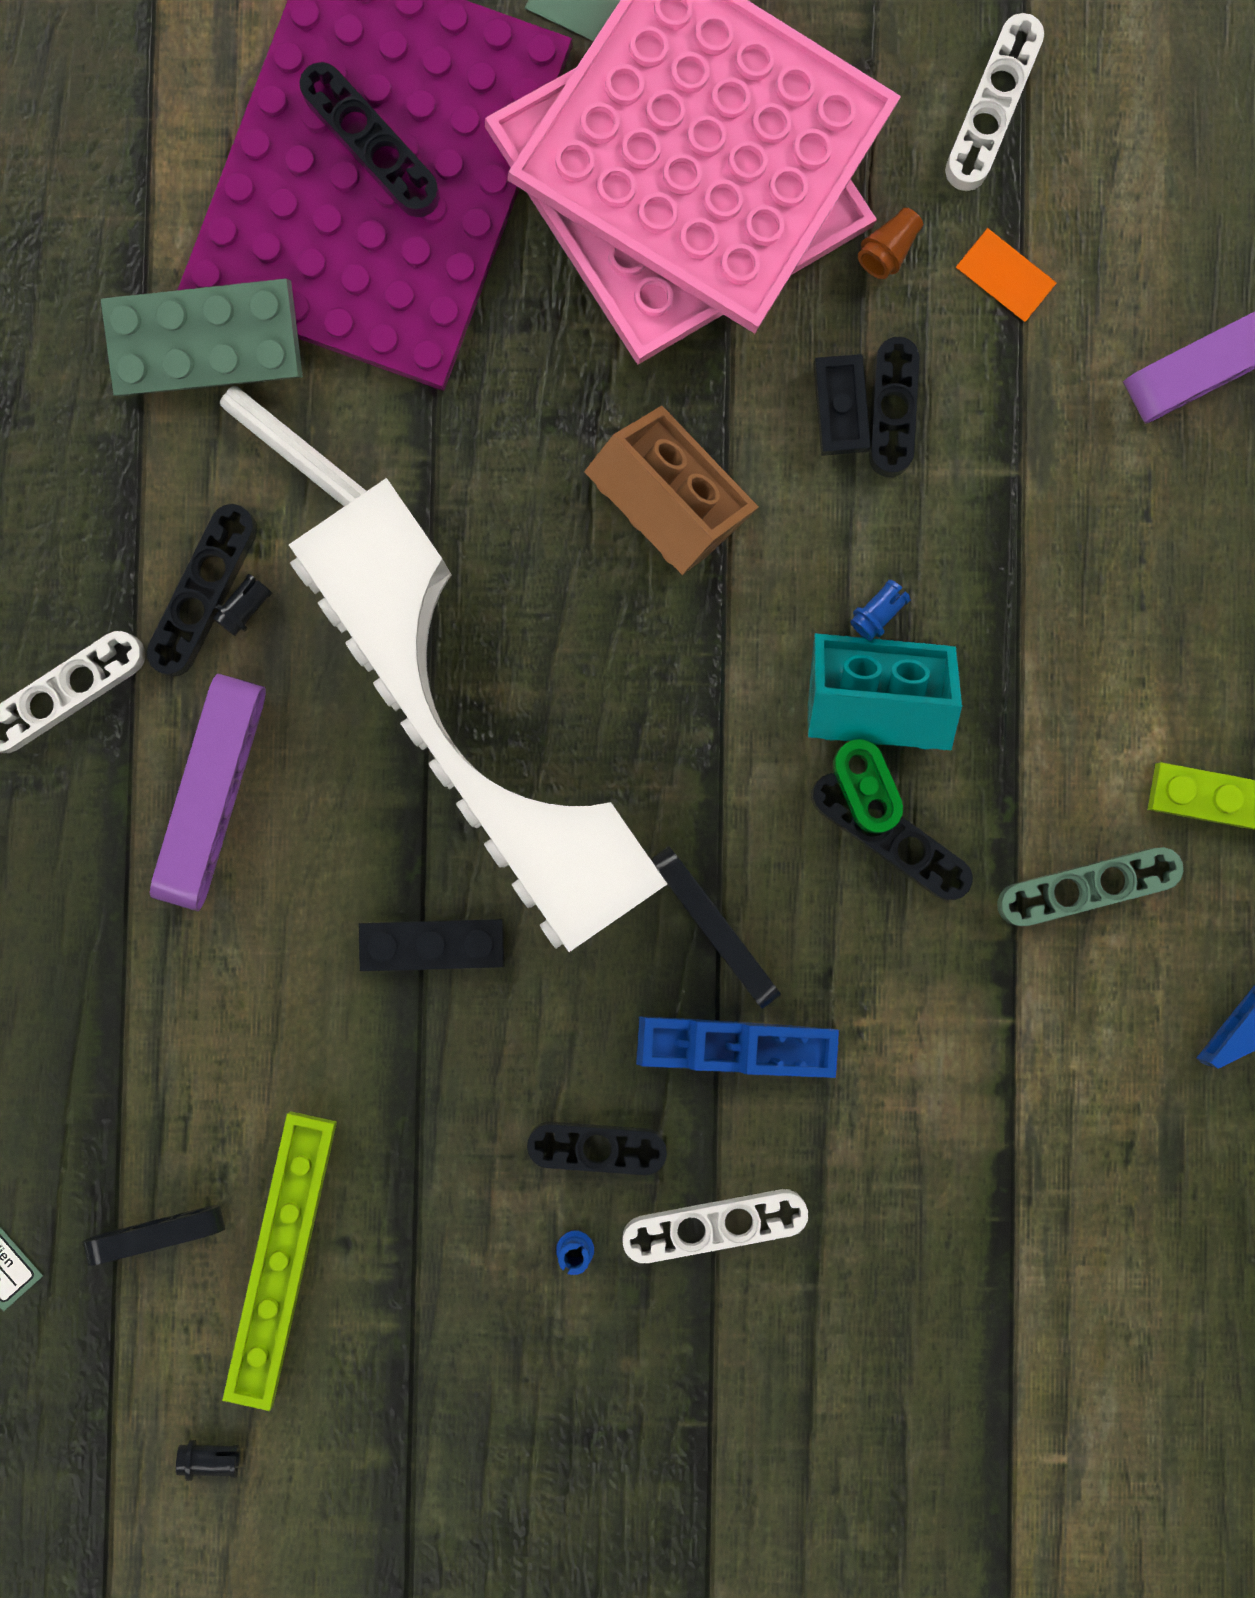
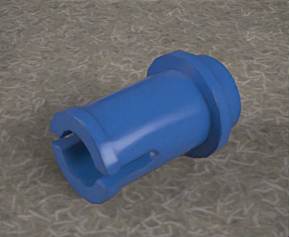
(879, 611)
(570, 1241)

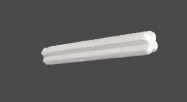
(290, 446)

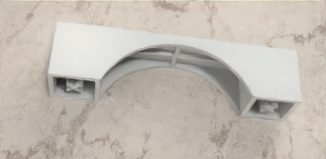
(383, 589)

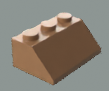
(670, 488)

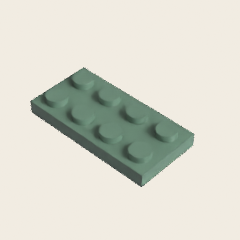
(202, 337)

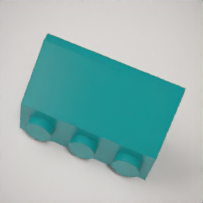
(884, 692)

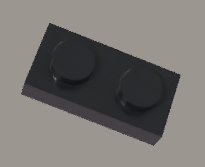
(841, 404)

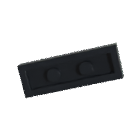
(431, 945)

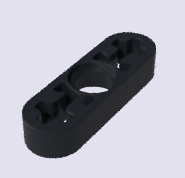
(883, 372)
(632, 1161)
(153, 1235)

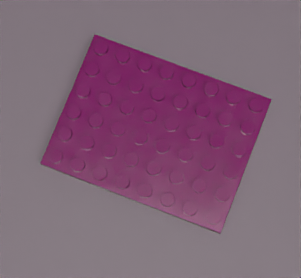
(310, 213)

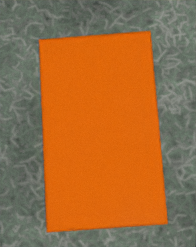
(1006, 275)

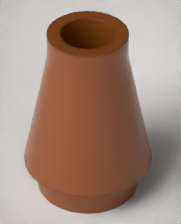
(888, 245)

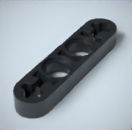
(370, 139)
(195, 587)
(887, 845)
(715, 927)

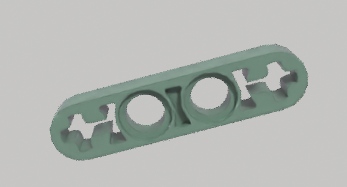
(1089, 884)

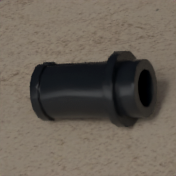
(241, 605)
(207, 1460)

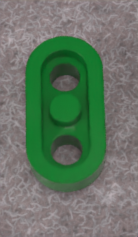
(869, 786)

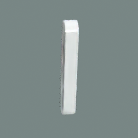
(994, 102)
(58, 686)
(713, 1218)

